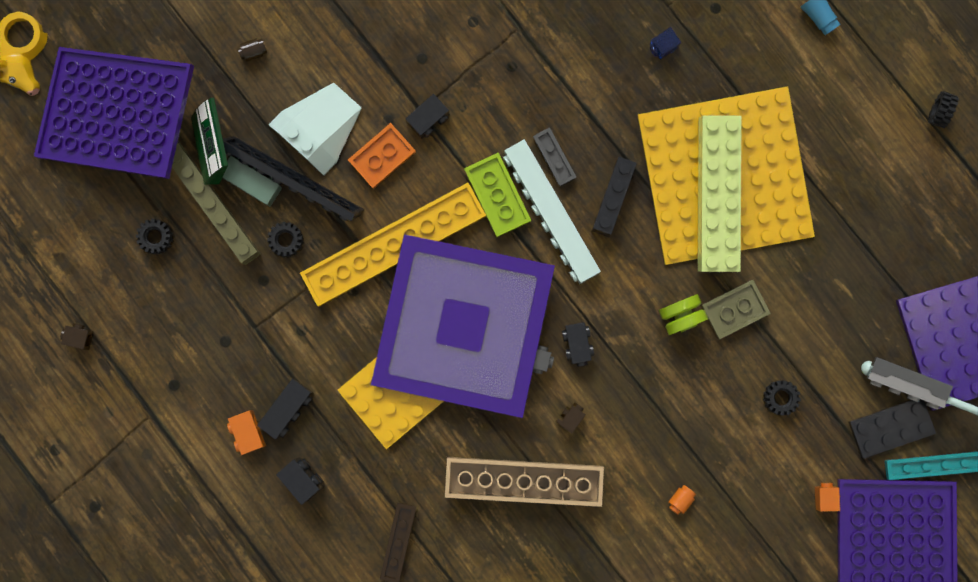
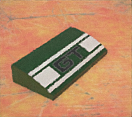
(209, 142)

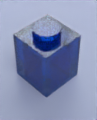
(664, 43)

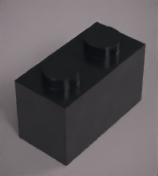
(428, 116)

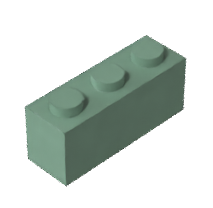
(251, 181)

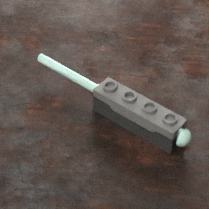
(912, 383)

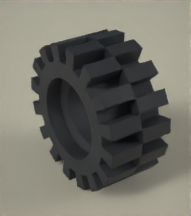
(943, 109)
(285, 228)
(144, 231)
(792, 392)

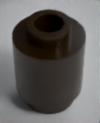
(252, 49)

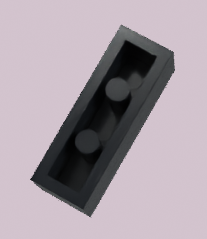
(286, 409)

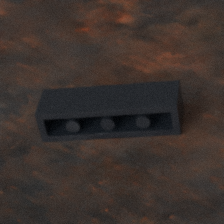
(614, 197)

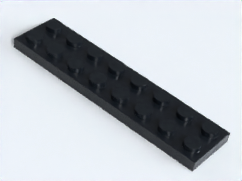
(296, 181)

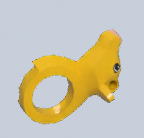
(15, 61)

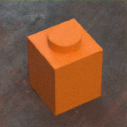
(827, 497)

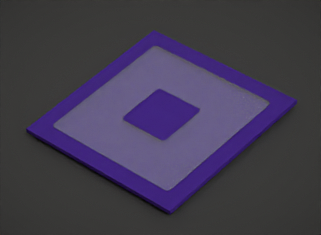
(463, 325)

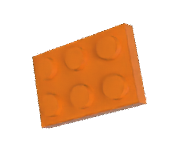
(382, 155)

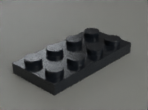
(891, 427)

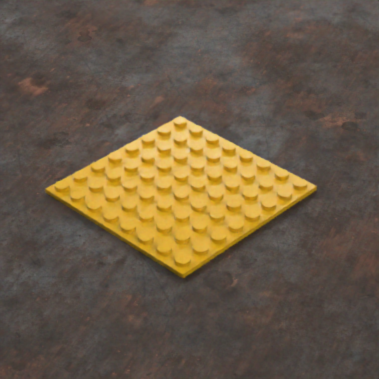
(772, 173)

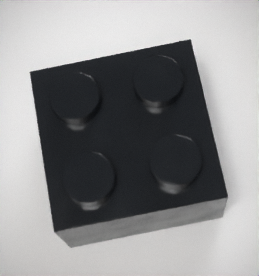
(300, 480)

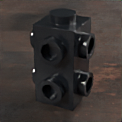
(579, 349)

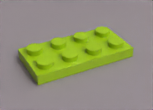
(497, 195)

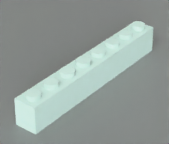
(551, 212)

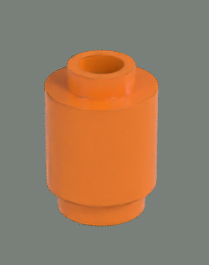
(681, 500)

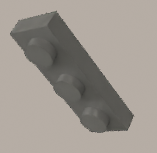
(554, 157)

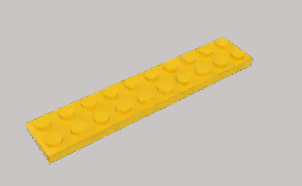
(382, 249)

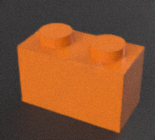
(246, 432)

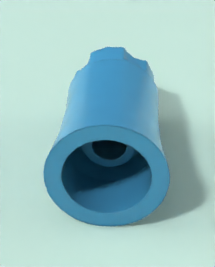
(821, 15)

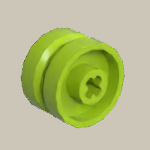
(683, 315)

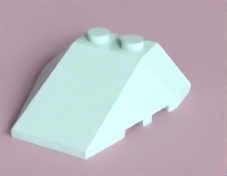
(319, 125)

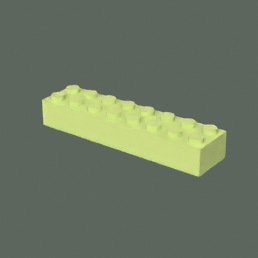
(719, 193)

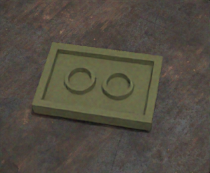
(735, 309)

